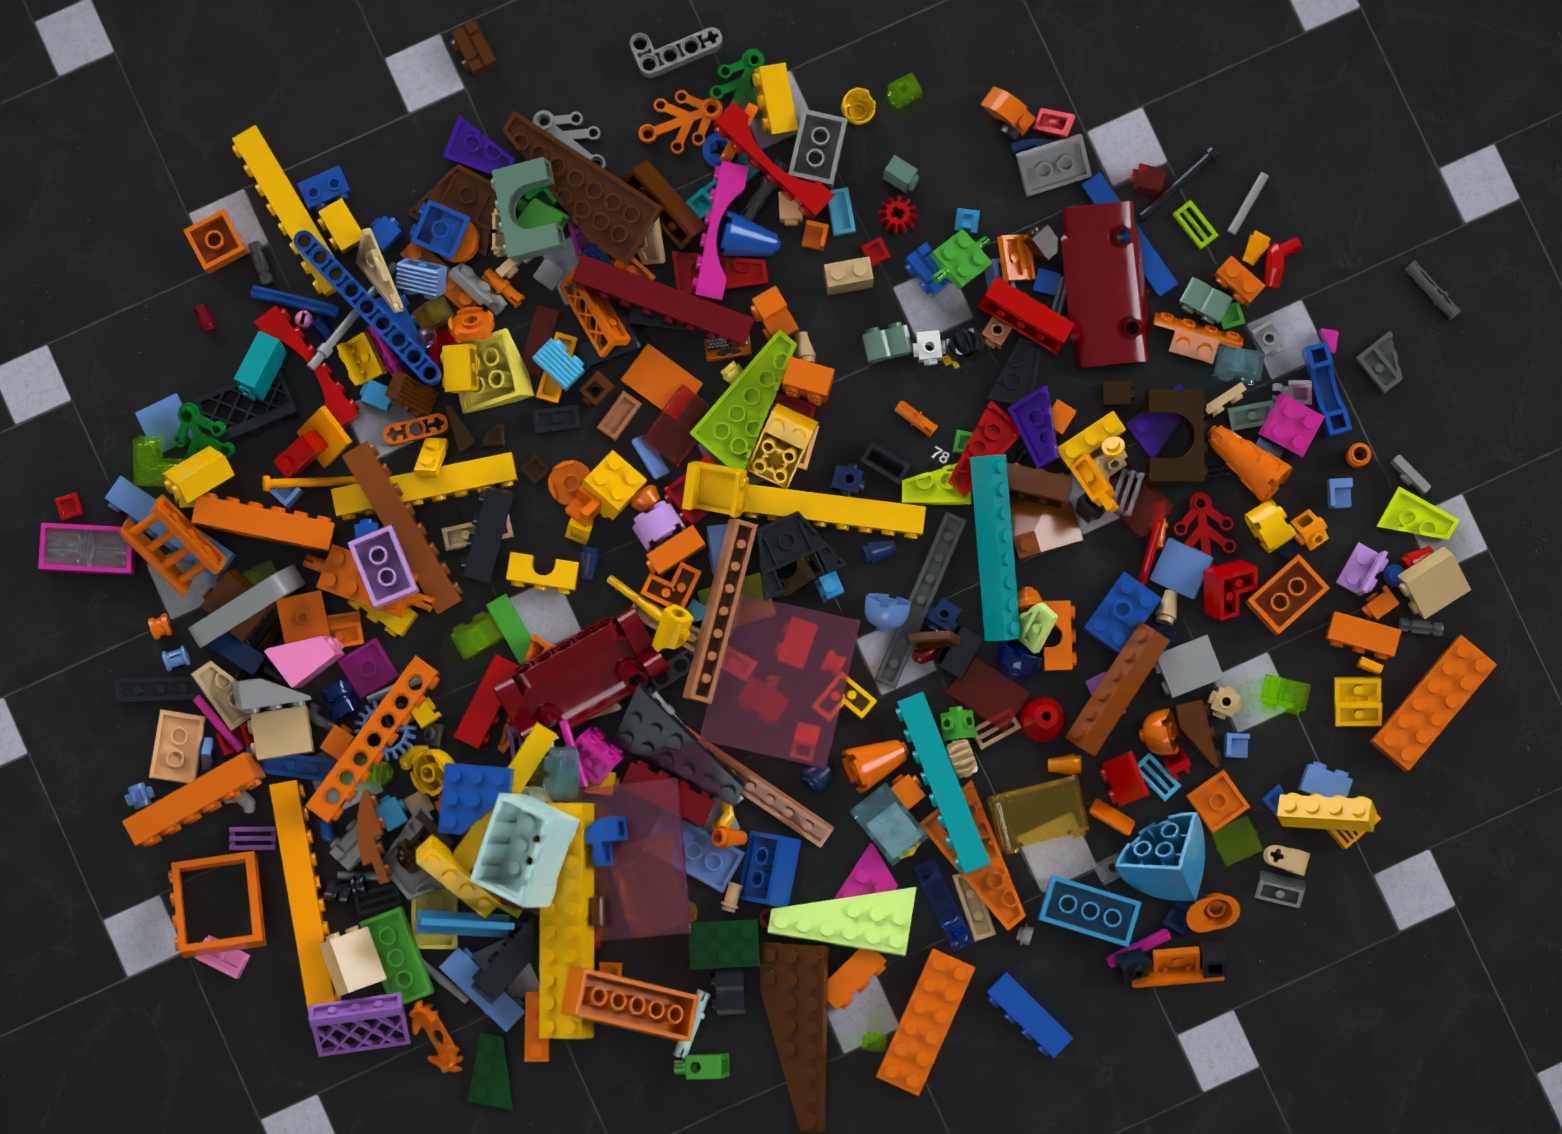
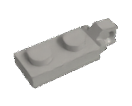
(476, 288)

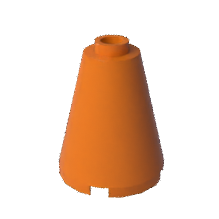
(873, 762)

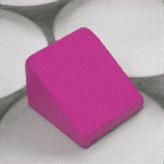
(1331, 337)

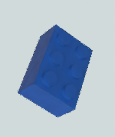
(1115, 633)

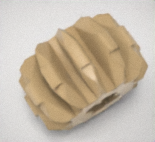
(962, 758)

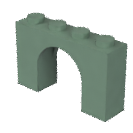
(510, 185)

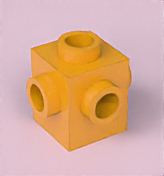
(1309, 530)

